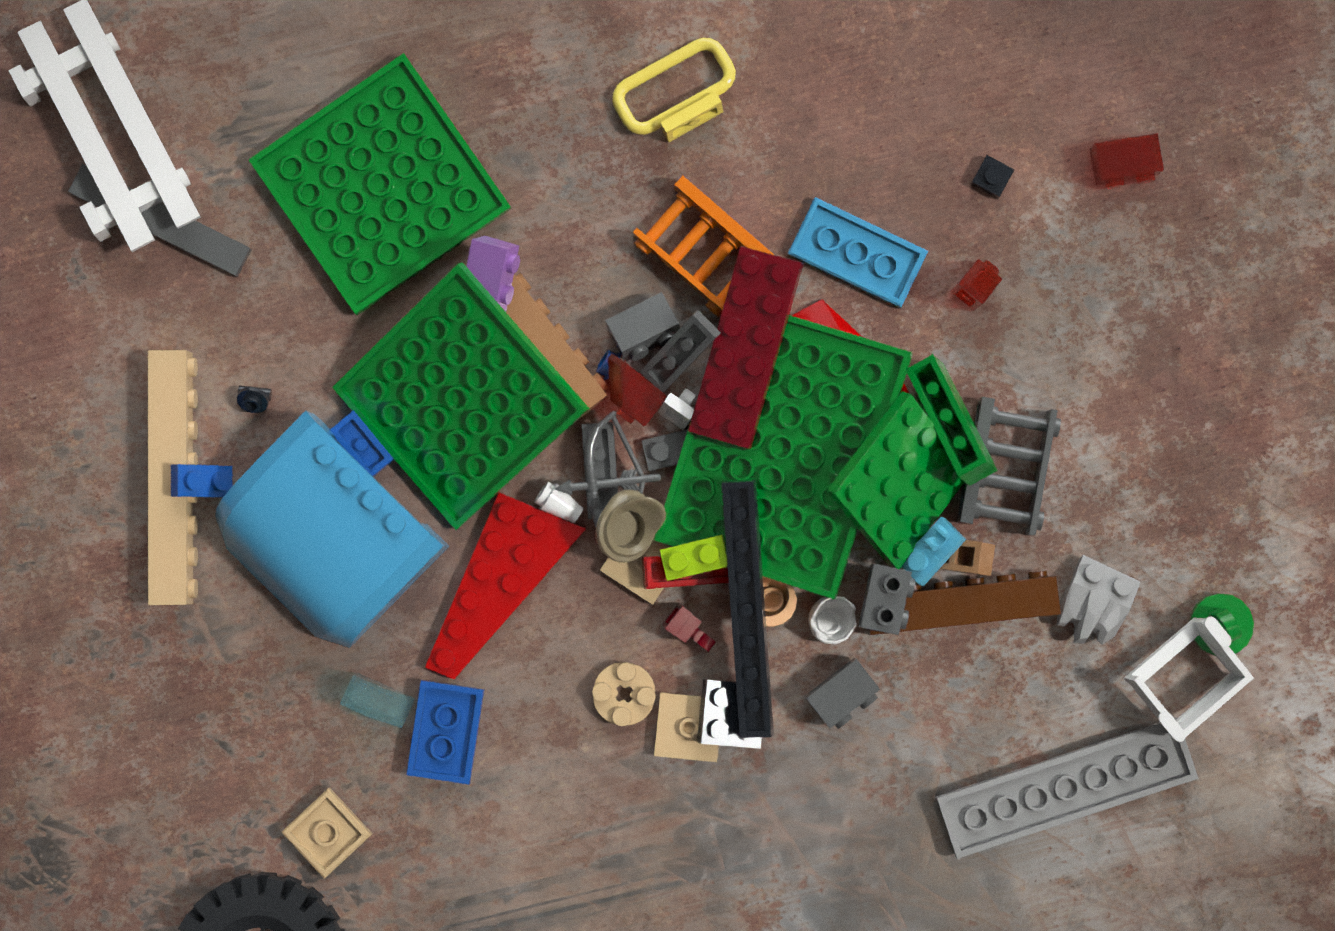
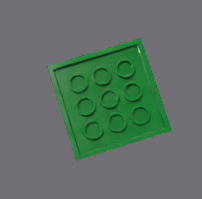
(897, 481)

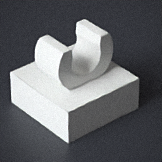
(678, 409)

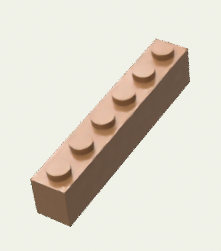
(551, 342)

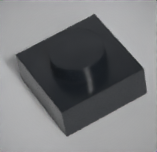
(992, 176)

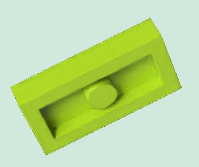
(694, 557)

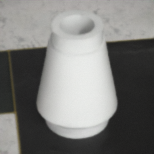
(558, 503)

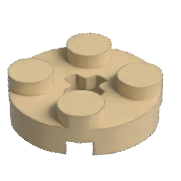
(624, 712)

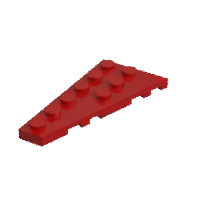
(506, 566)

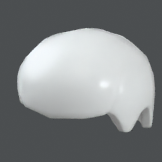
(832, 620)

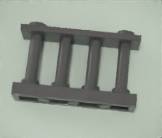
(989, 415)

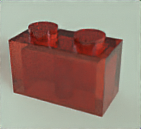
(1127, 160)

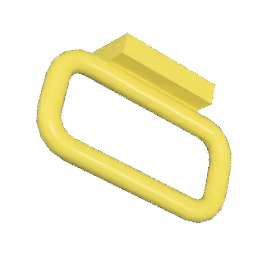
(689, 112)

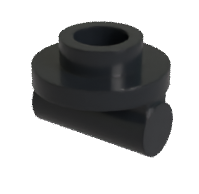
(253, 398)

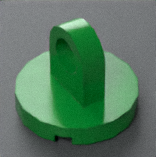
(1231, 615)

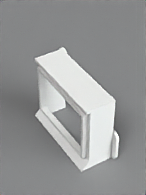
(1219, 643)

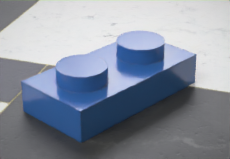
(361, 443)
(200, 480)

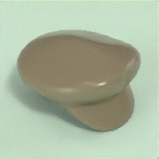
(628, 525)

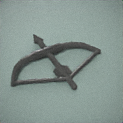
(627, 480)

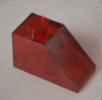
(977, 284)
(632, 392)

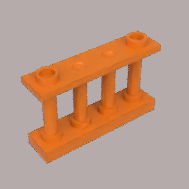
(710, 216)

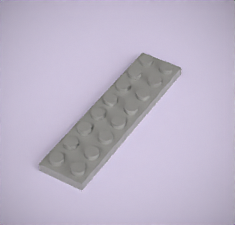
(1064, 789)

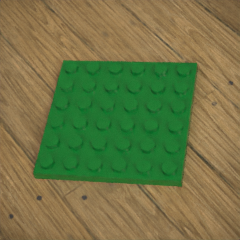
(380, 184)
(460, 396)

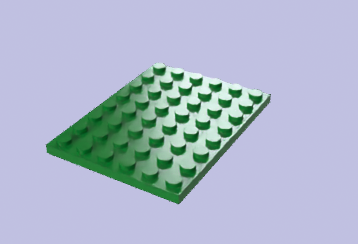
(814, 418)

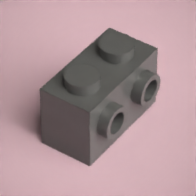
(643, 327)
(886, 599)
(843, 693)

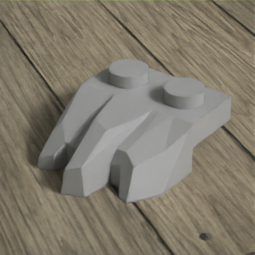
(1096, 600)

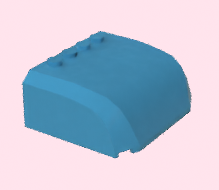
(324, 533)

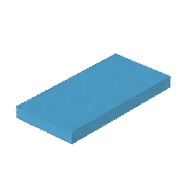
(857, 252)

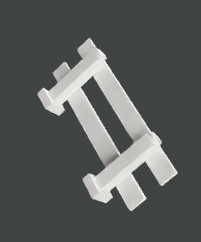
(54, 74)

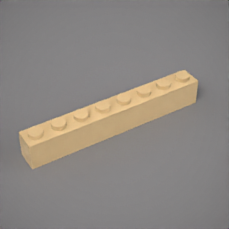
(171, 443)

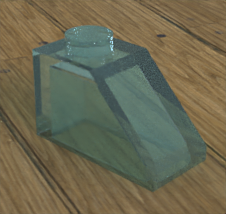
(377, 700)

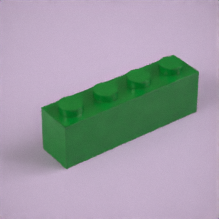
(951, 420)

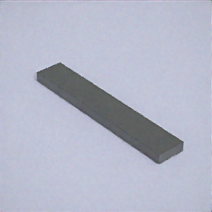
(193, 237)

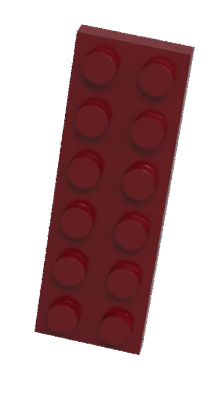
(746, 347)

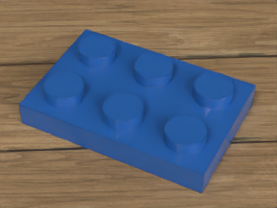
(445, 732)

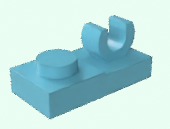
(933, 550)

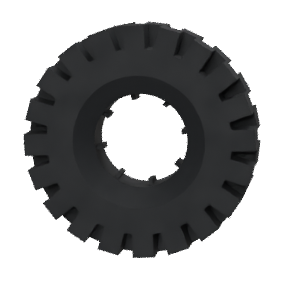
(261, 903)

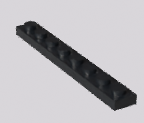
(747, 609)

